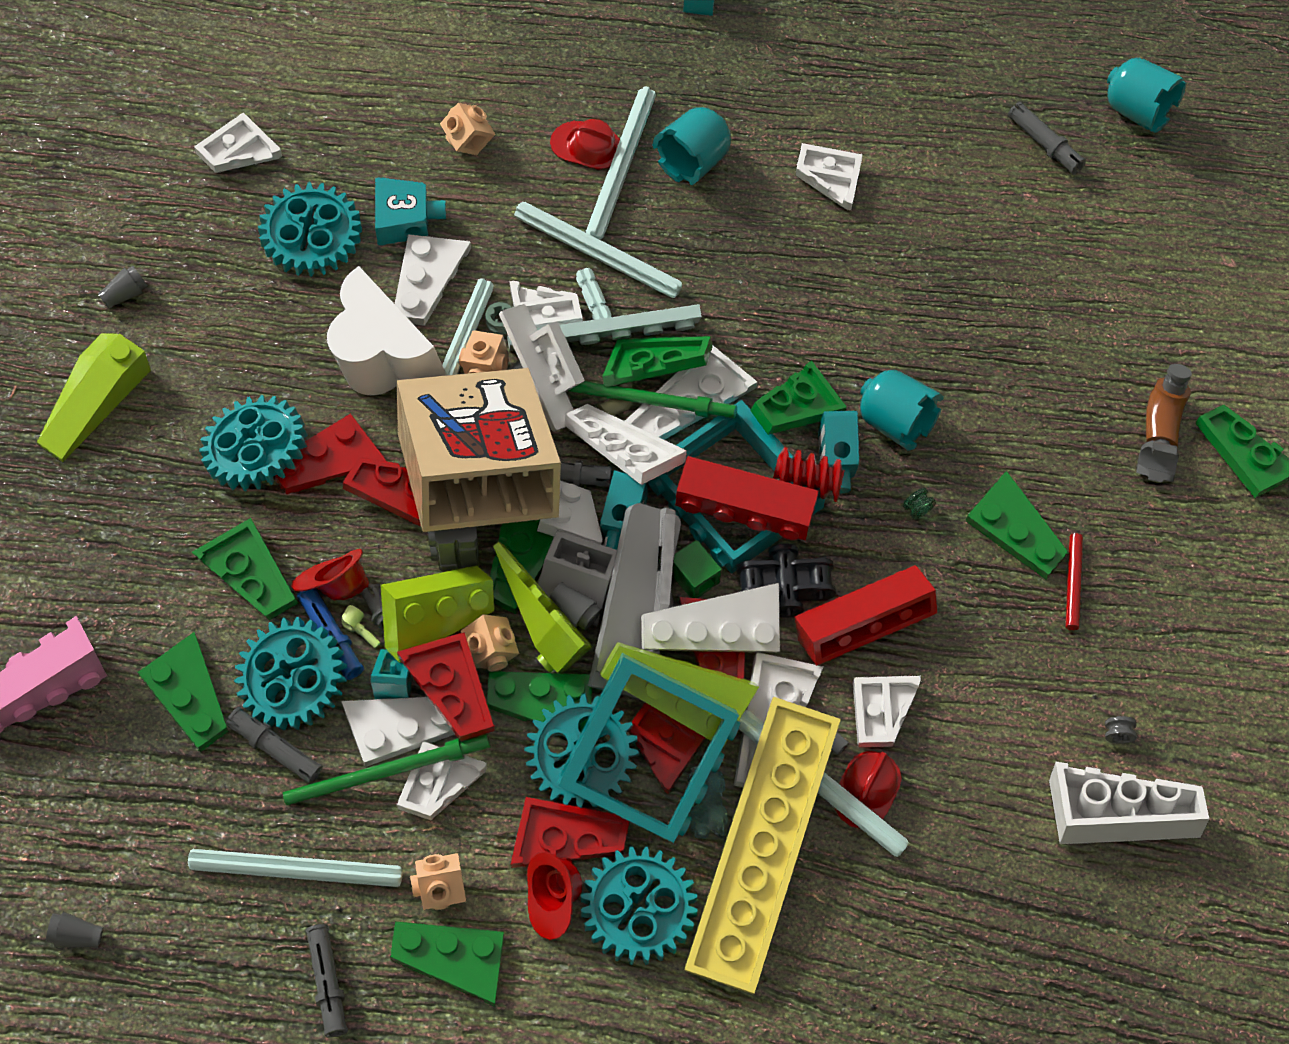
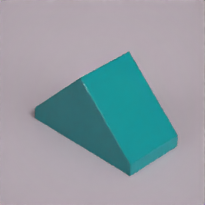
(390, 678)

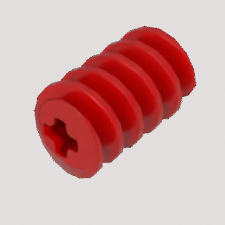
(810, 473)

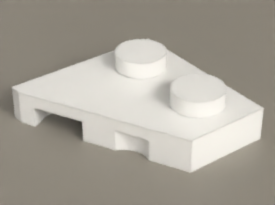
(237, 145)
(830, 172)
(547, 305)
(576, 515)
(882, 707)
(438, 784)

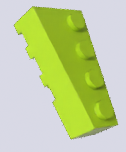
(715, 684)

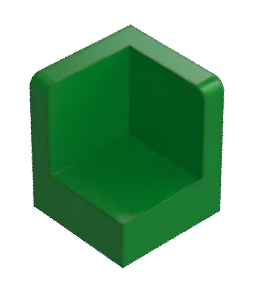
(695, 570)

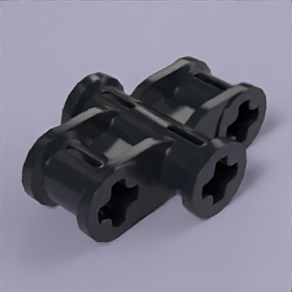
(797, 578)

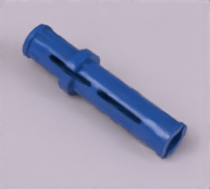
(312, 602)

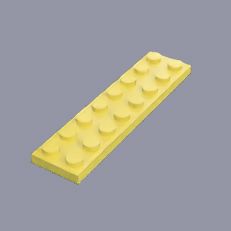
(762, 846)

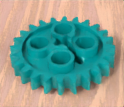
(282, 224)
(253, 442)
(281, 646)
(567, 723)
(665, 923)

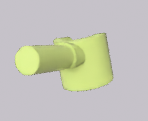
(351, 621)

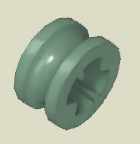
(491, 312)

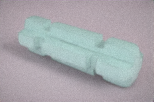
(592, 294)

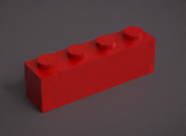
(746, 498)
(866, 615)

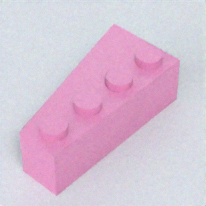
(48, 674)

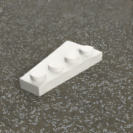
(717, 380)
(625, 445)
(720, 624)
(779, 679)

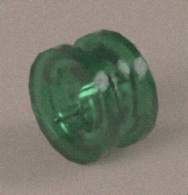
(919, 503)

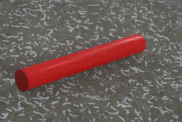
(1074, 581)

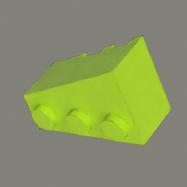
(433, 606)

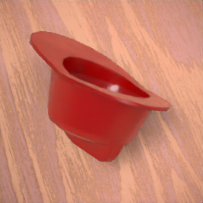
(585, 143)
(335, 578)
(873, 781)
(551, 893)

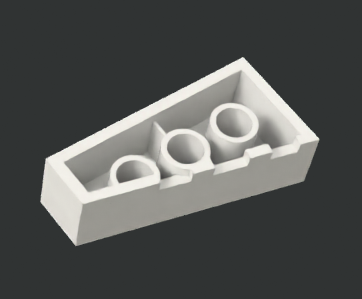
(1123, 808)

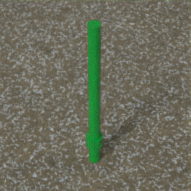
(701, 406)
(452, 751)

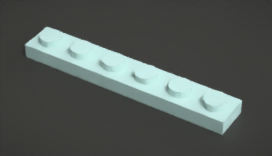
(622, 326)

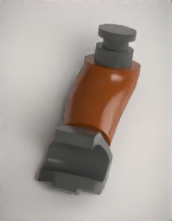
(1163, 419)

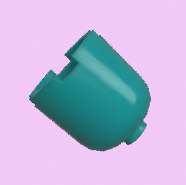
(1144, 92)
(693, 144)
(899, 407)

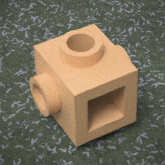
(467, 128)
(484, 353)
(491, 642)
(438, 881)

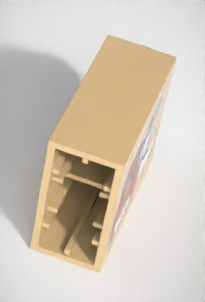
(477, 449)

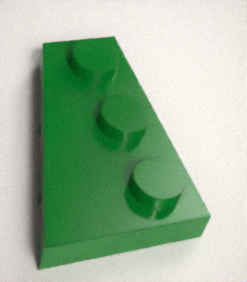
(654, 357)
(797, 401)
(1251, 458)
(1017, 527)
(528, 548)
(248, 568)
(186, 692)
(528, 693)
(452, 955)

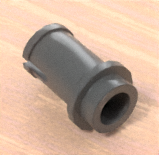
(374, 604)

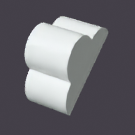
(376, 340)

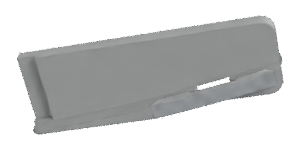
(635, 583)

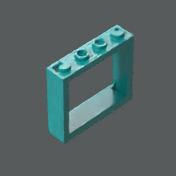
(765, 445)
(696, 789)

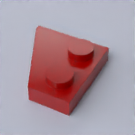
(665, 744)

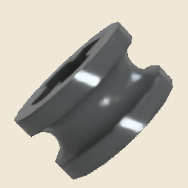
(1121, 729)

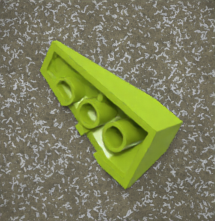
(93, 390)
(548, 626)

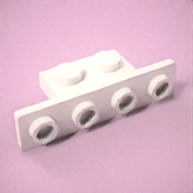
(548, 360)

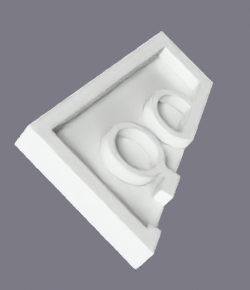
(425, 274)
(393, 726)

